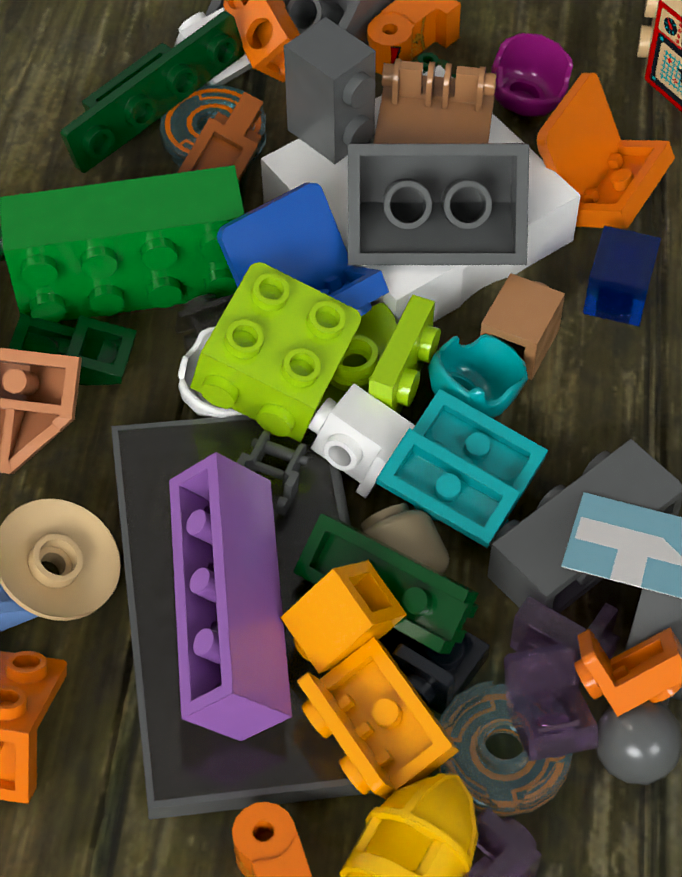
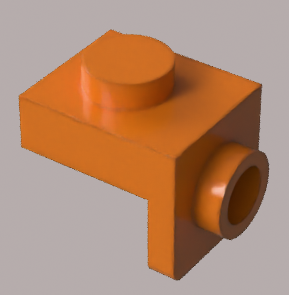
(638, 675)

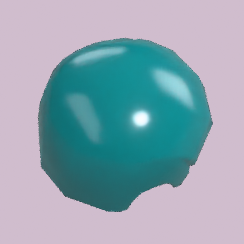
(479, 374)

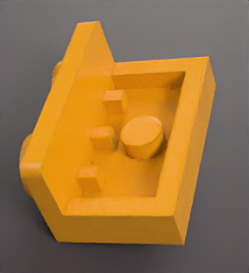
(377, 721)

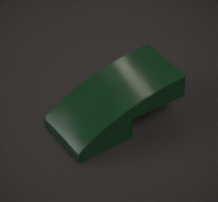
(100, 344)

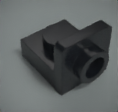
(440, 675)

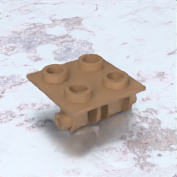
(434, 107)

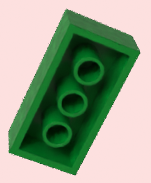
(120, 244)

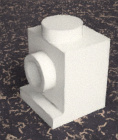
(358, 435)

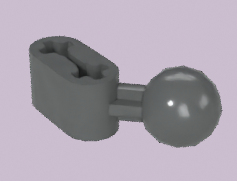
(648, 738)

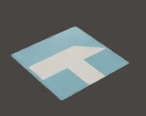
(627, 545)

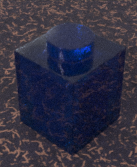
(621, 275)

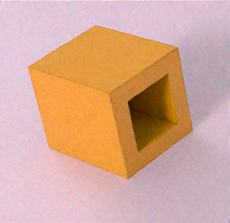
(342, 615)

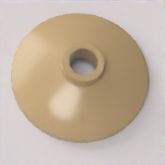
(71, 541)

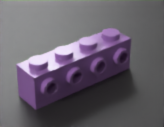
(228, 600)

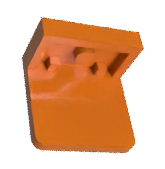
(588, 153)

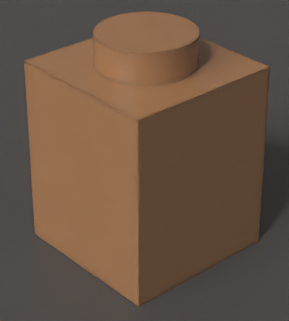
(525, 318)

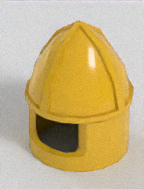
(418, 832)

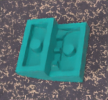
(462, 468)

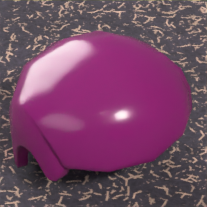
(531, 74)

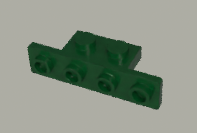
(150, 90)

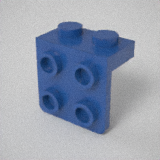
(303, 241)

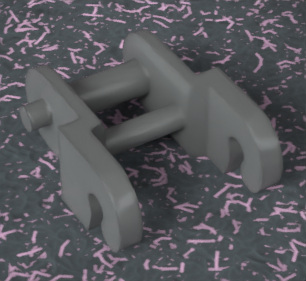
(289, 476)

